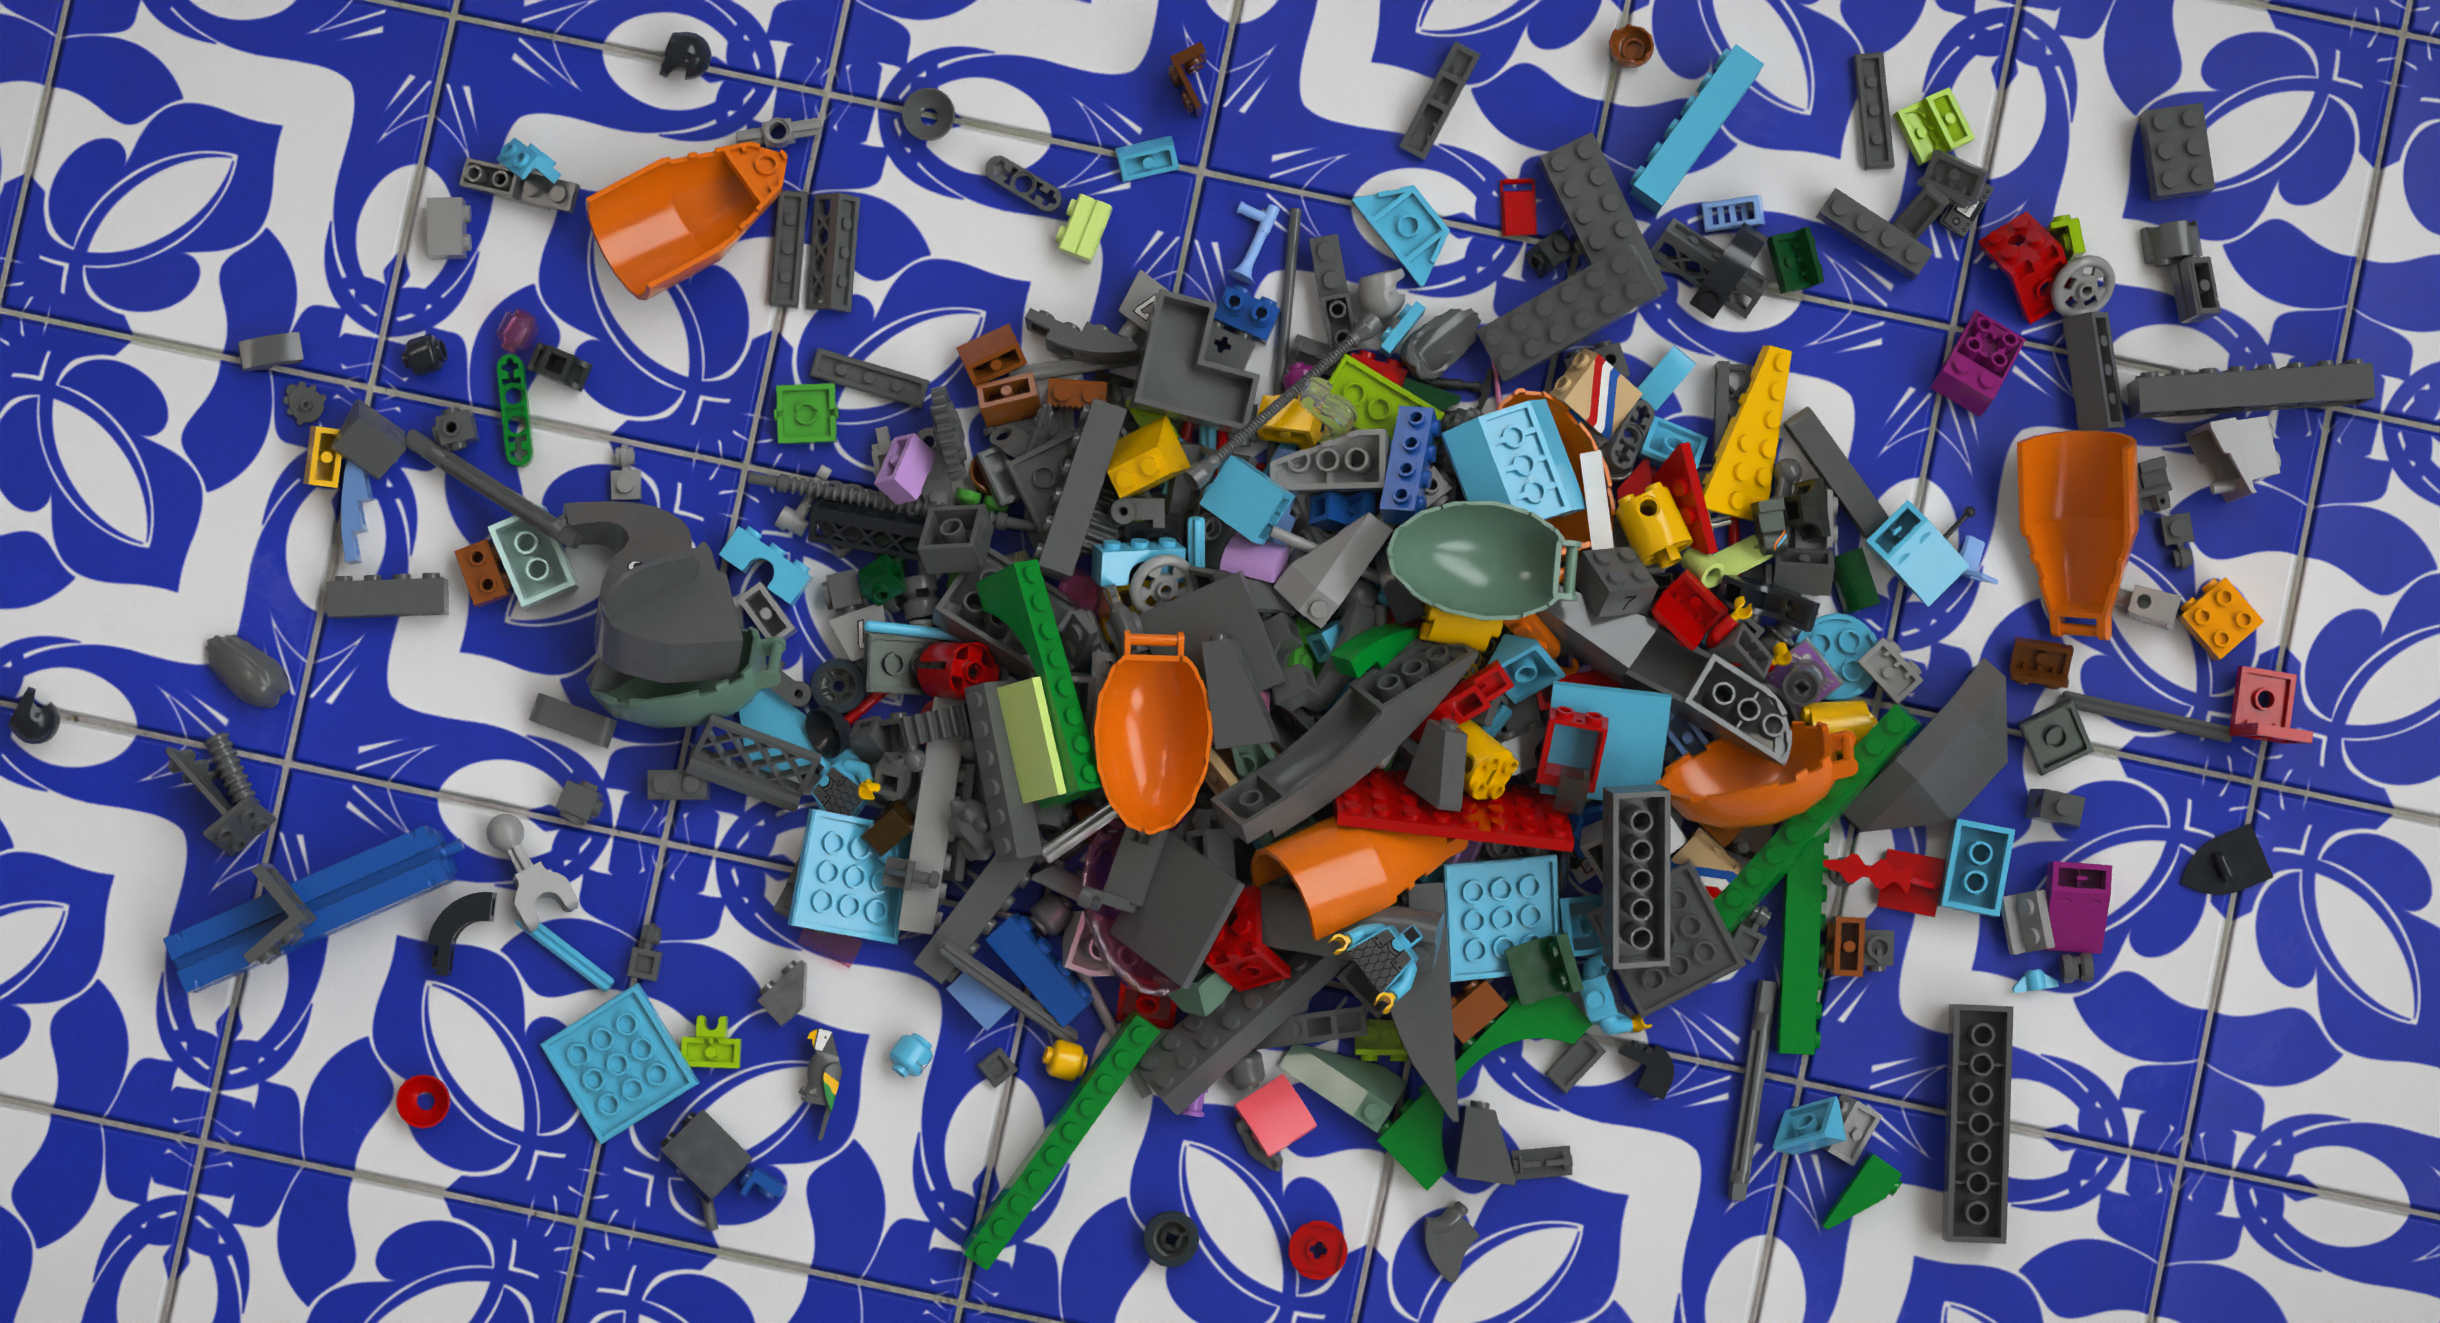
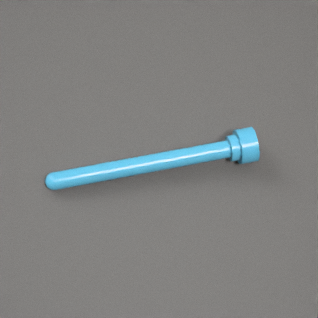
(908, 630)

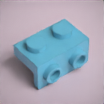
(524, 159)

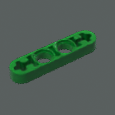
(511, 411)

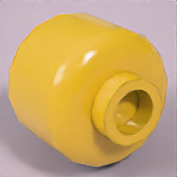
(1065, 1060)

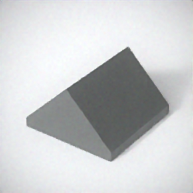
(369, 440)

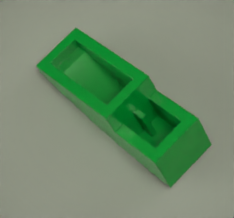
(1372, 648)

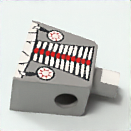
(2162, 606)

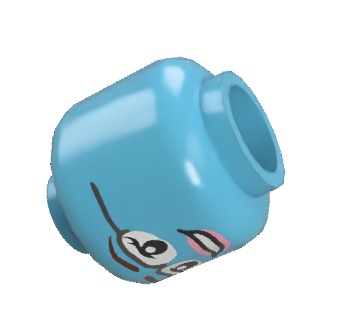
(910, 1055)

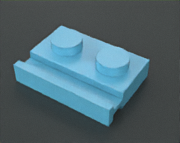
(1393, 337)

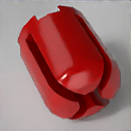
(959, 661)

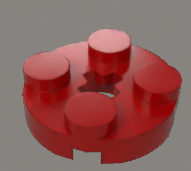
(1326, 1264)

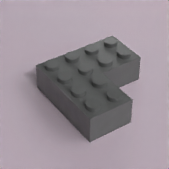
(1176, 377)

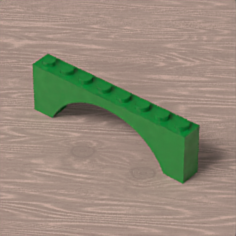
(1022, 602)
(1417, 1133)

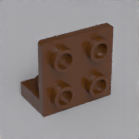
(1189, 61)

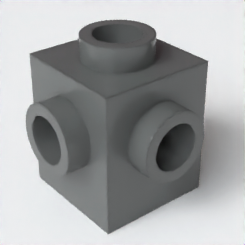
(464, 434)

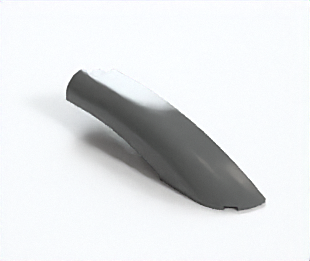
(1705, 693)
(1345, 742)
(1289, 928)

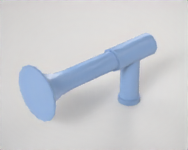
(1244, 270)

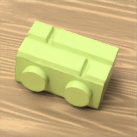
(1084, 227)

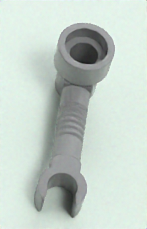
(795, 520)

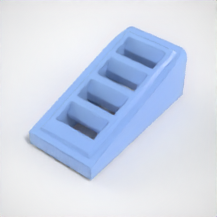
(1758, 219)

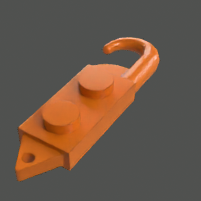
(1534, 628)

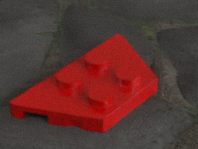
(1682, 480)

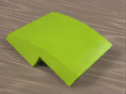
(1933, 125)

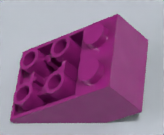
(1978, 363)
(2078, 905)

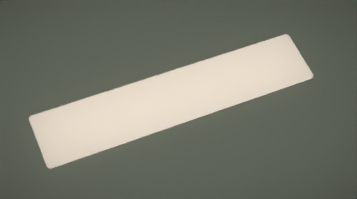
(1596, 500)

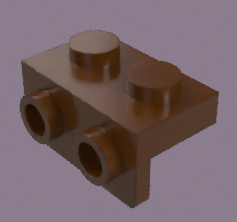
(2040, 662)

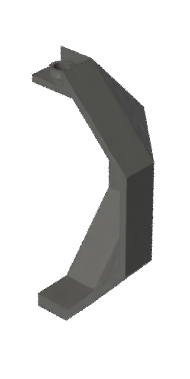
(1943, 763)

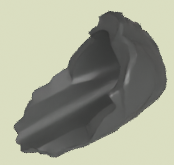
(1439, 343)
(247, 671)

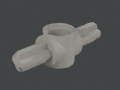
(794, 130)

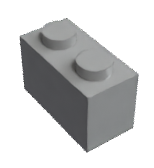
(448, 228)
(766, 612)

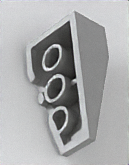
(1337, 465)
(1328, 573)
(1080, 950)

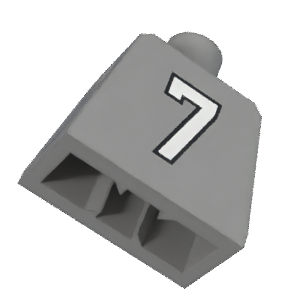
(1138, 305)
(851, 632)

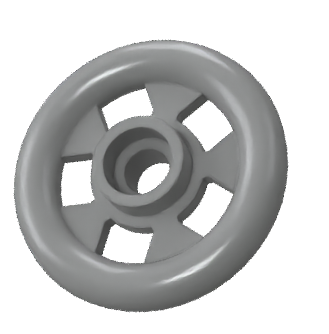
(2083, 286)
(1153, 569)

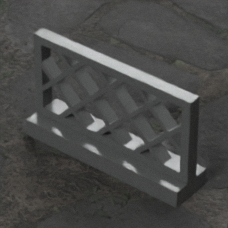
(747, 776)

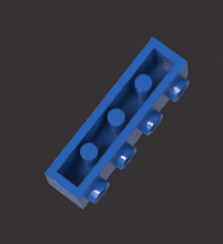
(1409, 463)
(1040, 969)

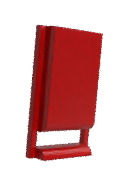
(1518, 209)

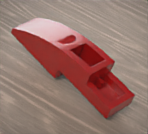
(1470, 697)

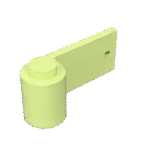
(1729, 561)

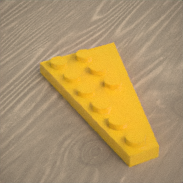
(1750, 441)

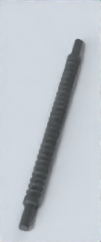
(784, 483)

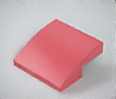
(1275, 1115)

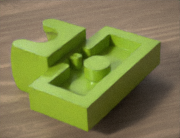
(712, 1047)

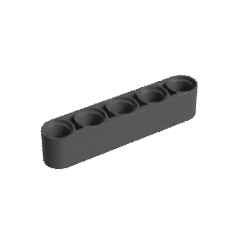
(1836, 471)

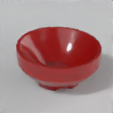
(408, 1104)

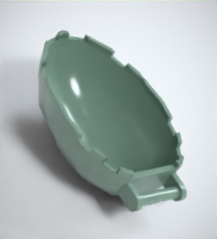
(1483, 560)
(693, 702)

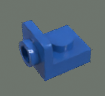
(767, 1183)

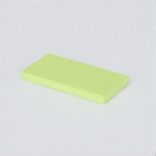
(1031, 740)

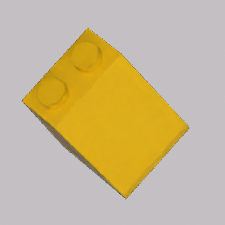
(1146, 458)

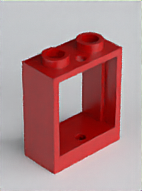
(1547, 772)

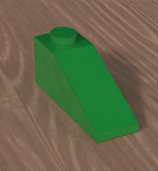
(1867, 1187)

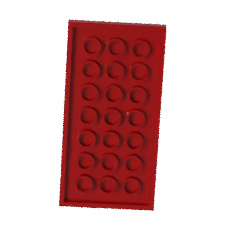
(1515, 818)

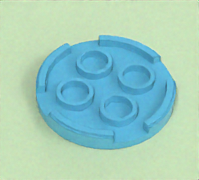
(1842, 643)

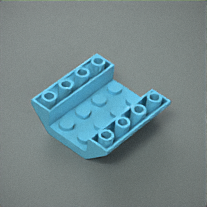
(1515, 460)

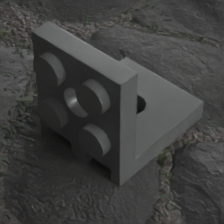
(291, 928)

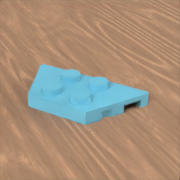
(1406, 227)

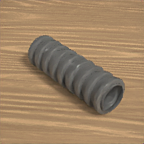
(229, 767)

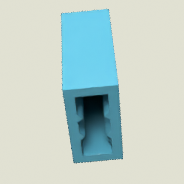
(1246, 499)

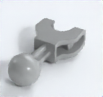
(532, 881)

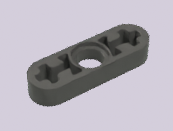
(1021, 172)
(1619, 442)

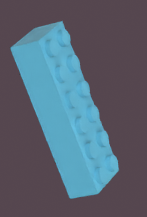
(1699, 124)

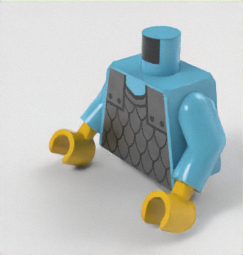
(844, 786)
(1383, 957)
(1604, 999)

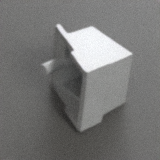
(2236, 454)

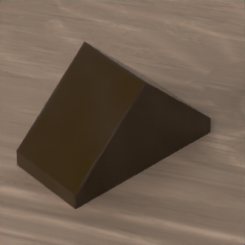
(889, 827)

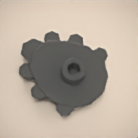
(304, 402)

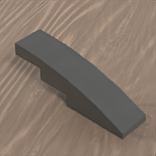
(1440, 100)

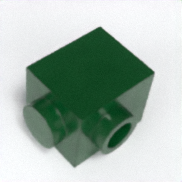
(881, 580)

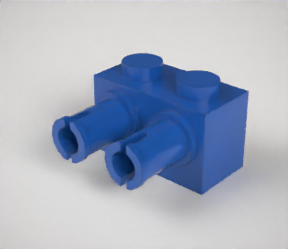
(1247, 314)

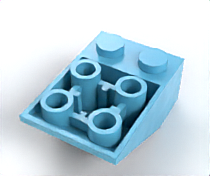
(1917, 553)

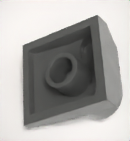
(1058, 879)

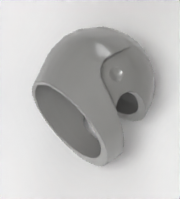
(1379, 294)

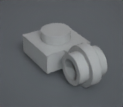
(625, 483)

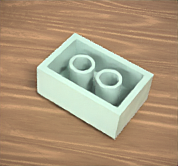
(532, 561)

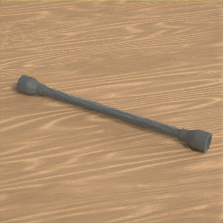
(1201, 472)

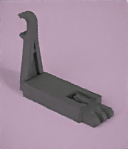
(1129, 873)

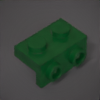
(1795, 260)

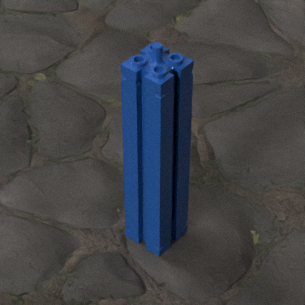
(335, 895)

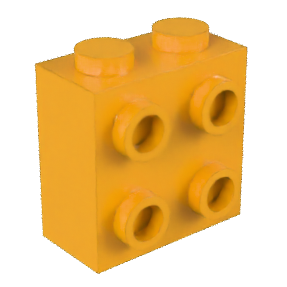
(2219, 618)

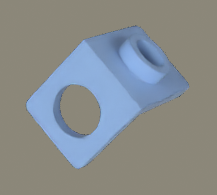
(1972, 553)

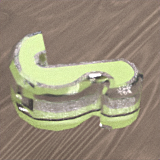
(1329, 408)

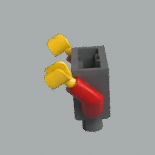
(1741, 647)

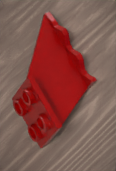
(1905, 879)

